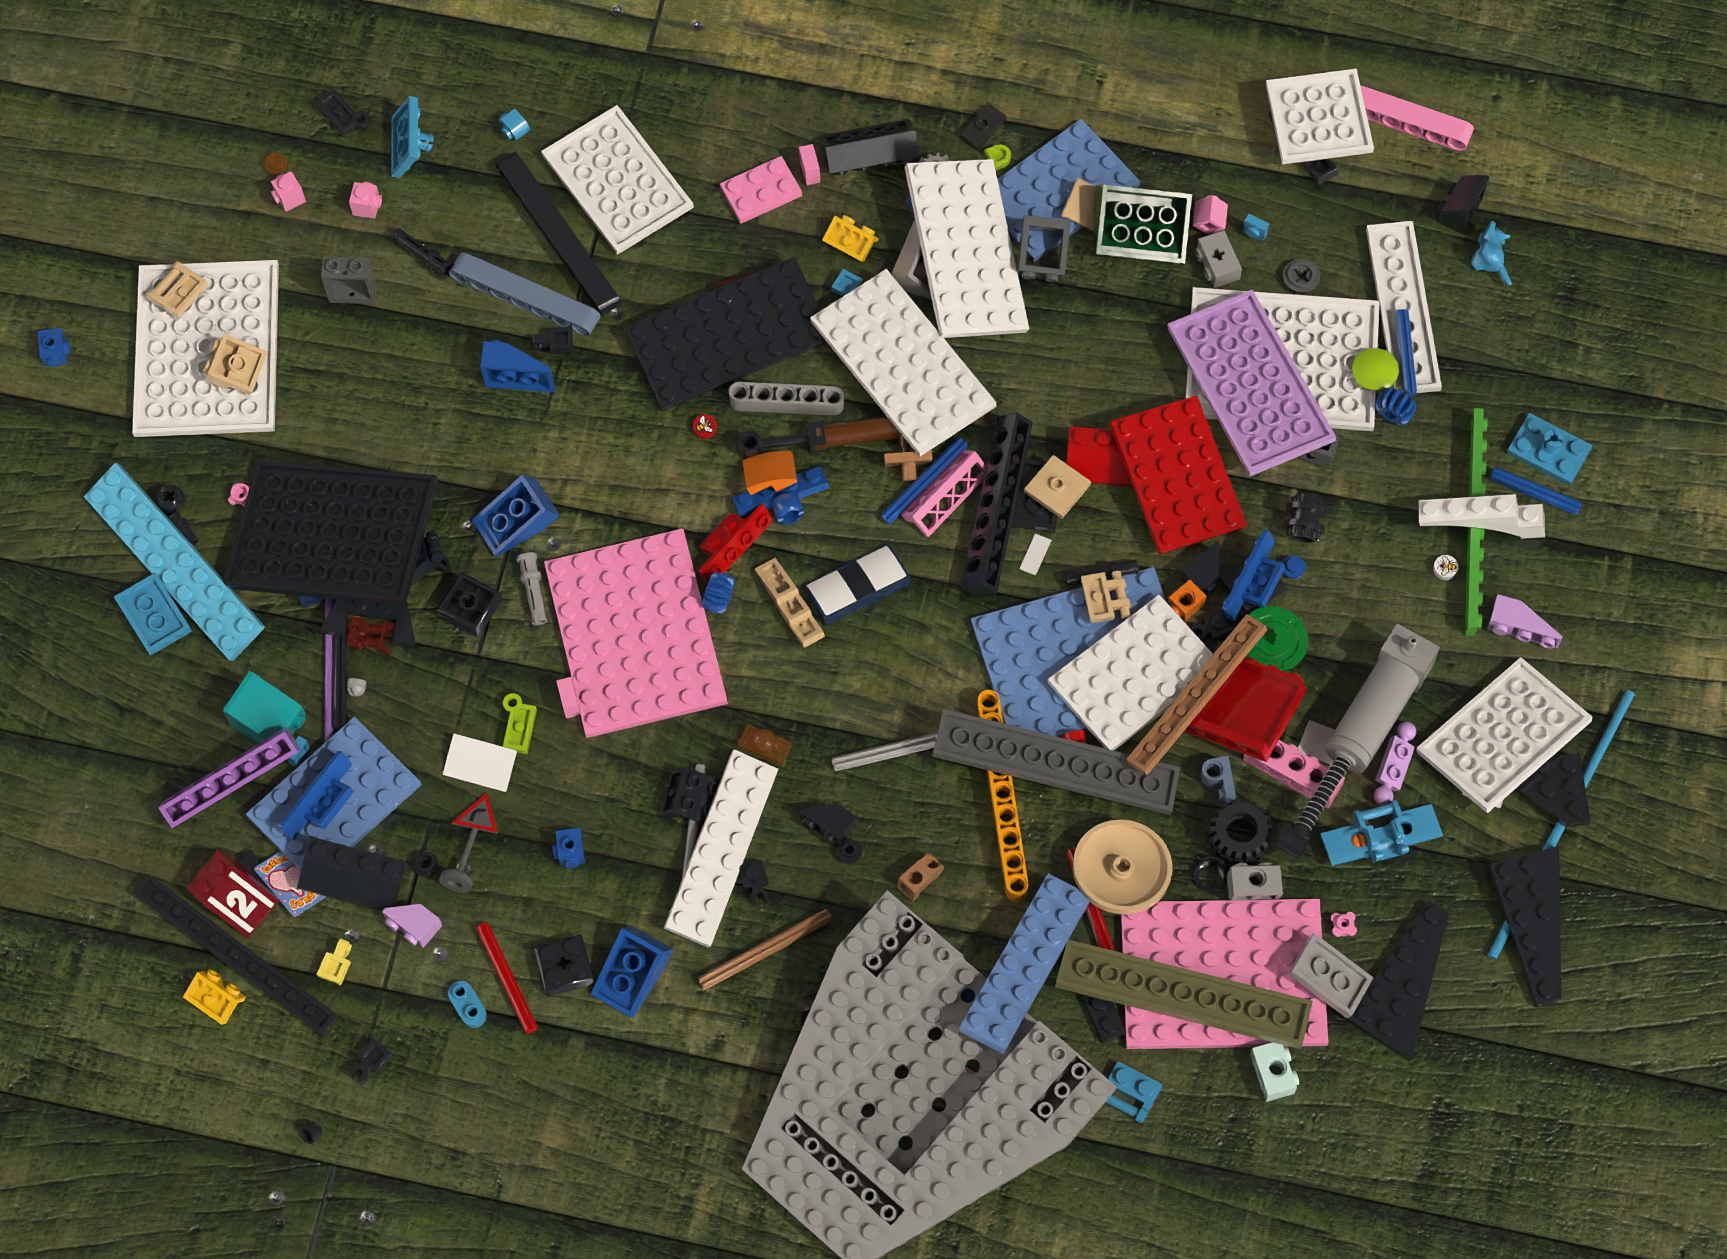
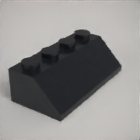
(870, 146)
(351, 874)

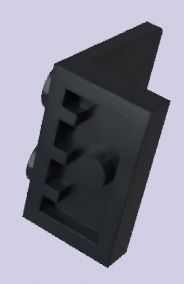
(689, 795)

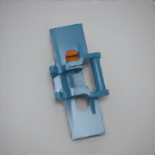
(1383, 842)

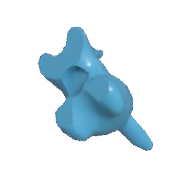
(1491, 255)

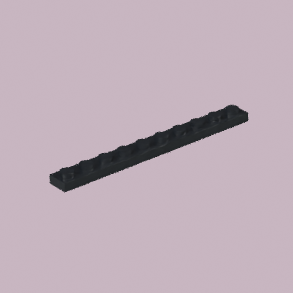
(235, 955)

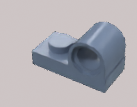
(1223, 780)

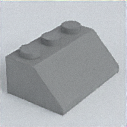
(910, 266)

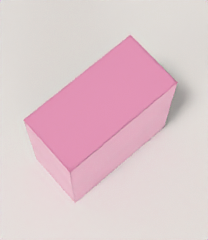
(809, 164)
(568, 697)

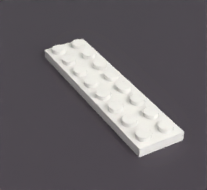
(1402, 287)
(720, 848)

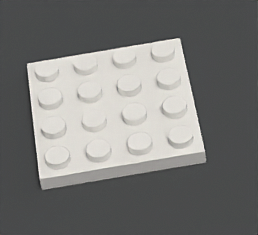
(1319, 116)

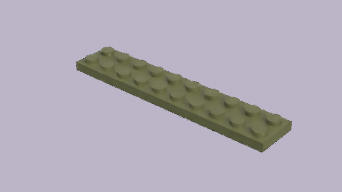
(1184, 994)

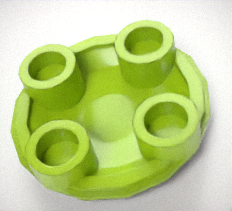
(1375, 369)

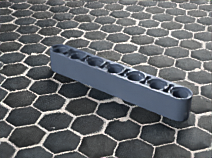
(524, 294)

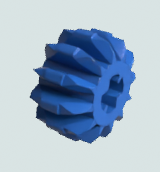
(1395, 406)
(718, 592)

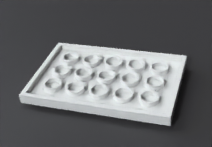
(617, 179)
(1131, 673)
(1504, 735)

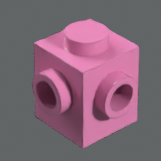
(287, 191)
(365, 200)
(1210, 214)

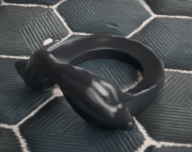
(1203, 862)

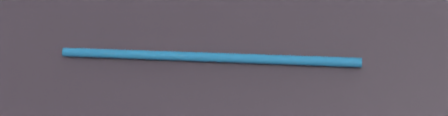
(1587, 773)

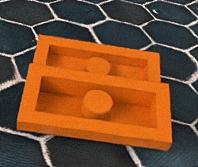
(768, 470)

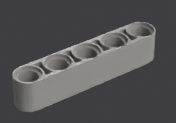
(776, 392)

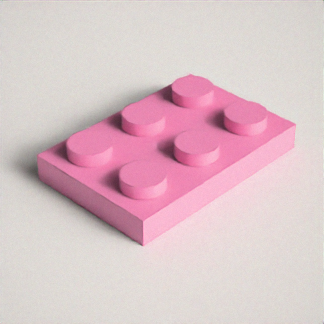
(761, 189)

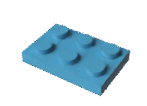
(152, 614)

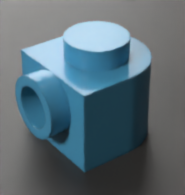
(513, 125)

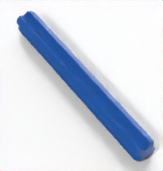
(923, 481)

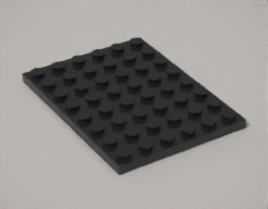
(331, 532)

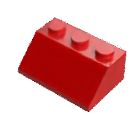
(1096, 456)

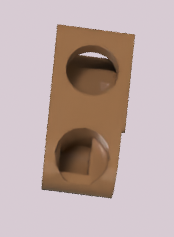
(919, 876)

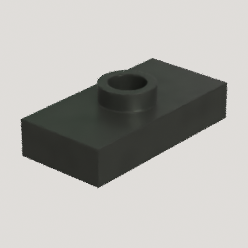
(983, 127)

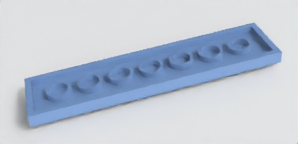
(1025, 964)

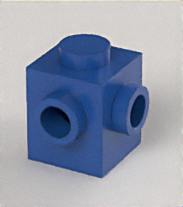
(53, 347)
(569, 848)

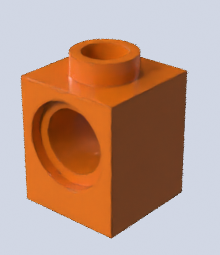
(1189, 592)

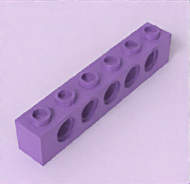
(229, 777)

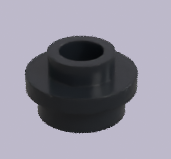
(425, 857)
(849, 858)

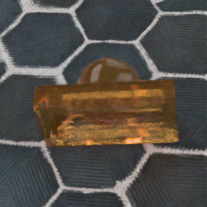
(764, 744)

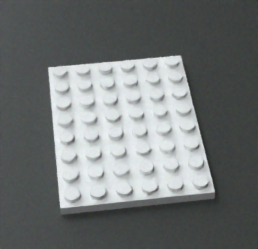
(1322, 341)
(173, 351)

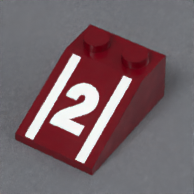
(233, 893)

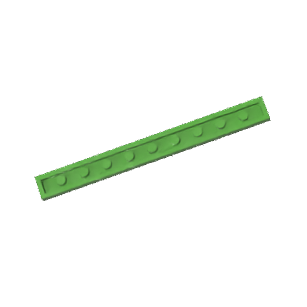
(1474, 552)

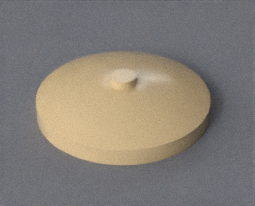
(1122, 866)

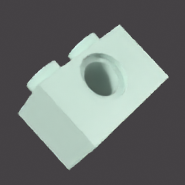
(1274, 1085)

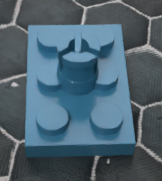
(406, 137)
(1549, 449)

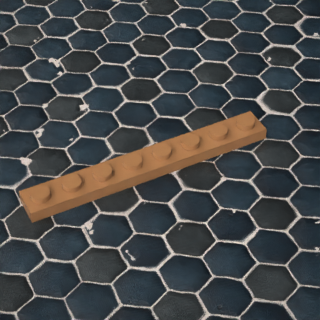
(1196, 694)

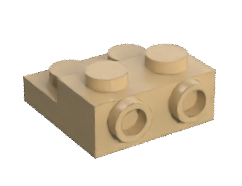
(234, 364)

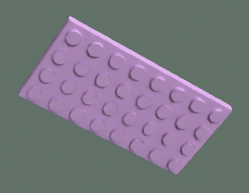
(1251, 383)

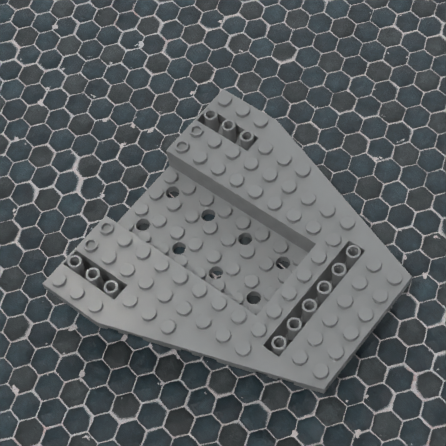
(869, 1018)

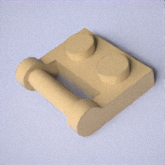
(182, 293)

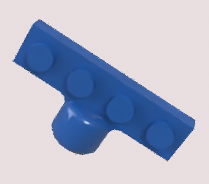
(786, 501)

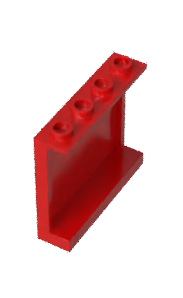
(1250, 709)

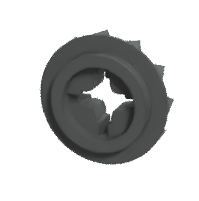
(1300, 267)

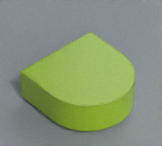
(1000, 154)

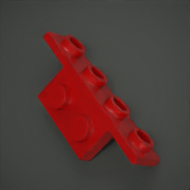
(732, 540)

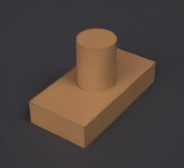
(908, 461)

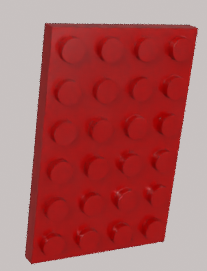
(1178, 475)

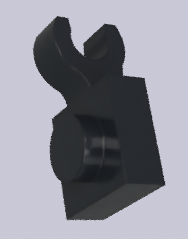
(558, 339)

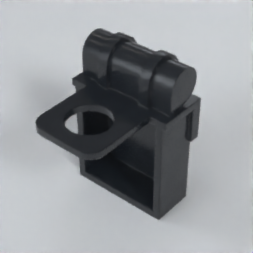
(430, 557)

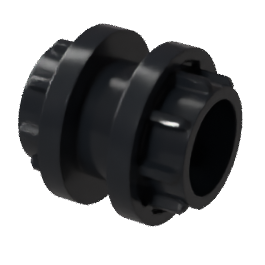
(1305, 518)

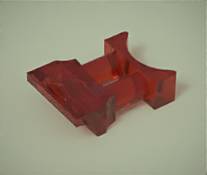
(359, 635)

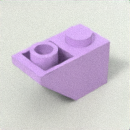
(414, 921)

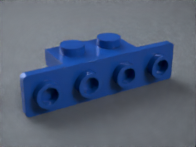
(1256, 579)
(321, 799)

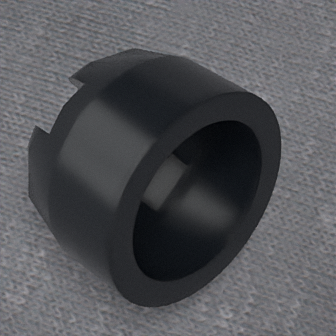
(310, 1132)

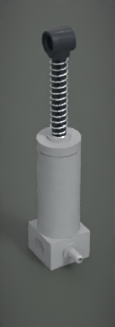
(1397, 674)

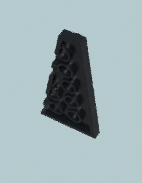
(1398, 994)

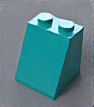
(262, 710)

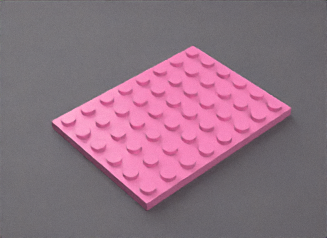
(635, 633)
(1229, 940)

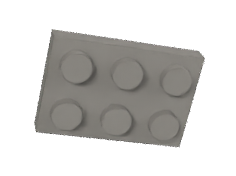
(1330, 975)

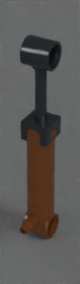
(823, 436)

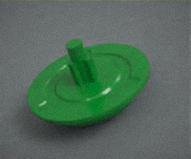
(1284, 640)

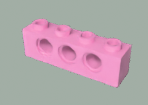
(1297, 780)

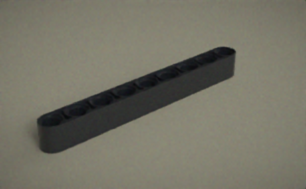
(558, 233)

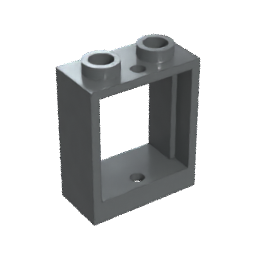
(1047, 225)
(359, 280)

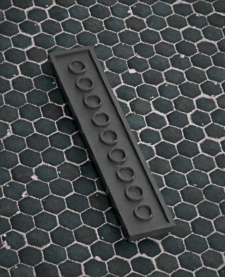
(1053, 761)

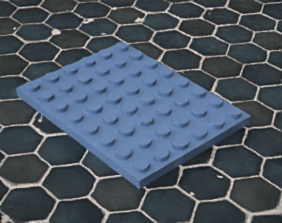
(1038, 639)

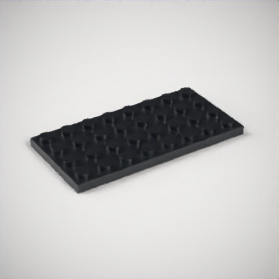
(726, 334)

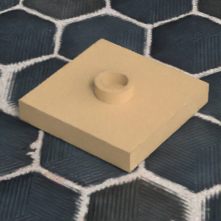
(1057, 486)

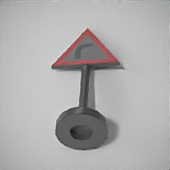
(476, 817)

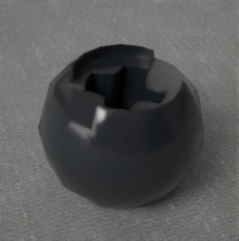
(167, 506)

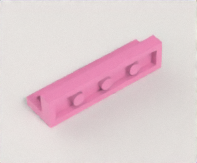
(940, 486)

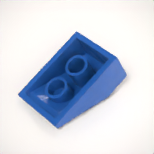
(513, 369)
(515, 515)
(631, 970)

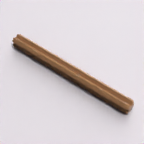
(765, 949)

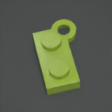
(519, 724)

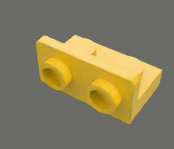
(850, 238)
(213, 995)

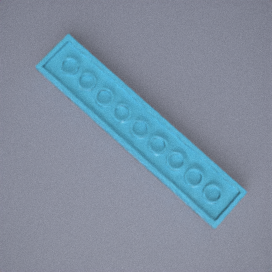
(175, 561)

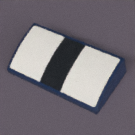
(857, 584)

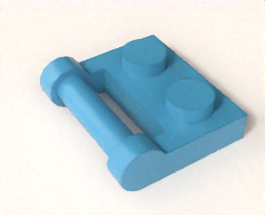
(1135, 1086)

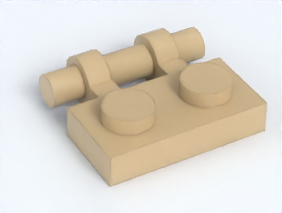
(1098, 599)

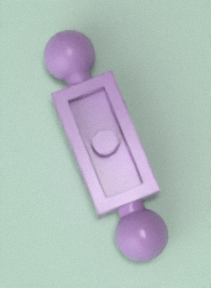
(1394, 763)

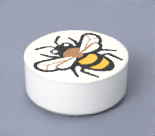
(1445, 567)

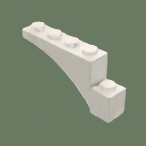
(1485, 512)

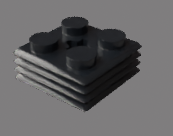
(464, 591)
(555, 978)

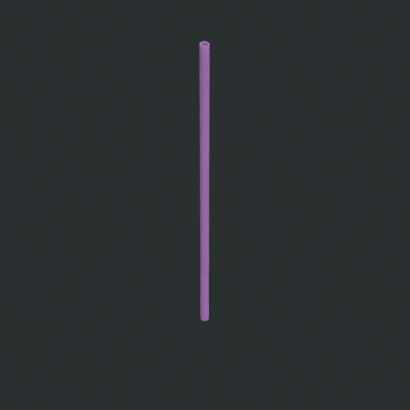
(328, 695)

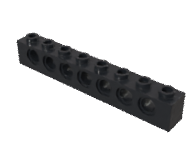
(996, 505)

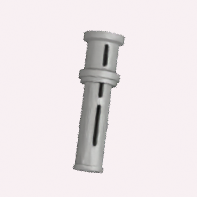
(530, 577)

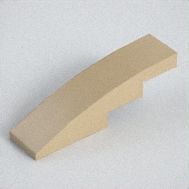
(789, 602)

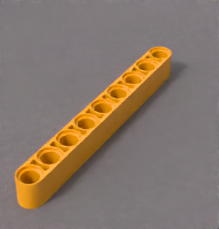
(1005, 806)

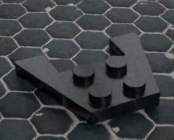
(389, 612)

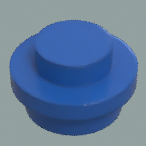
(1294, 567)

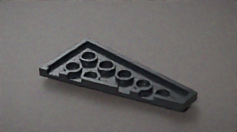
(1531, 905)

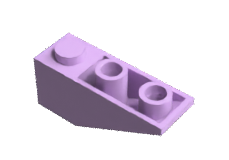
(1518, 620)

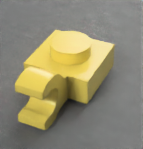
(335, 965)

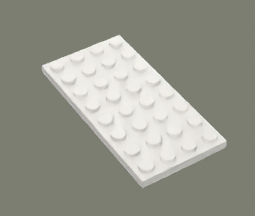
(966, 248)
(903, 362)

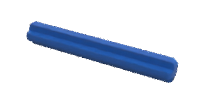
(1406, 352)
(1535, 490)

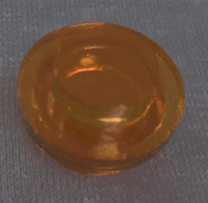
(276, 163)

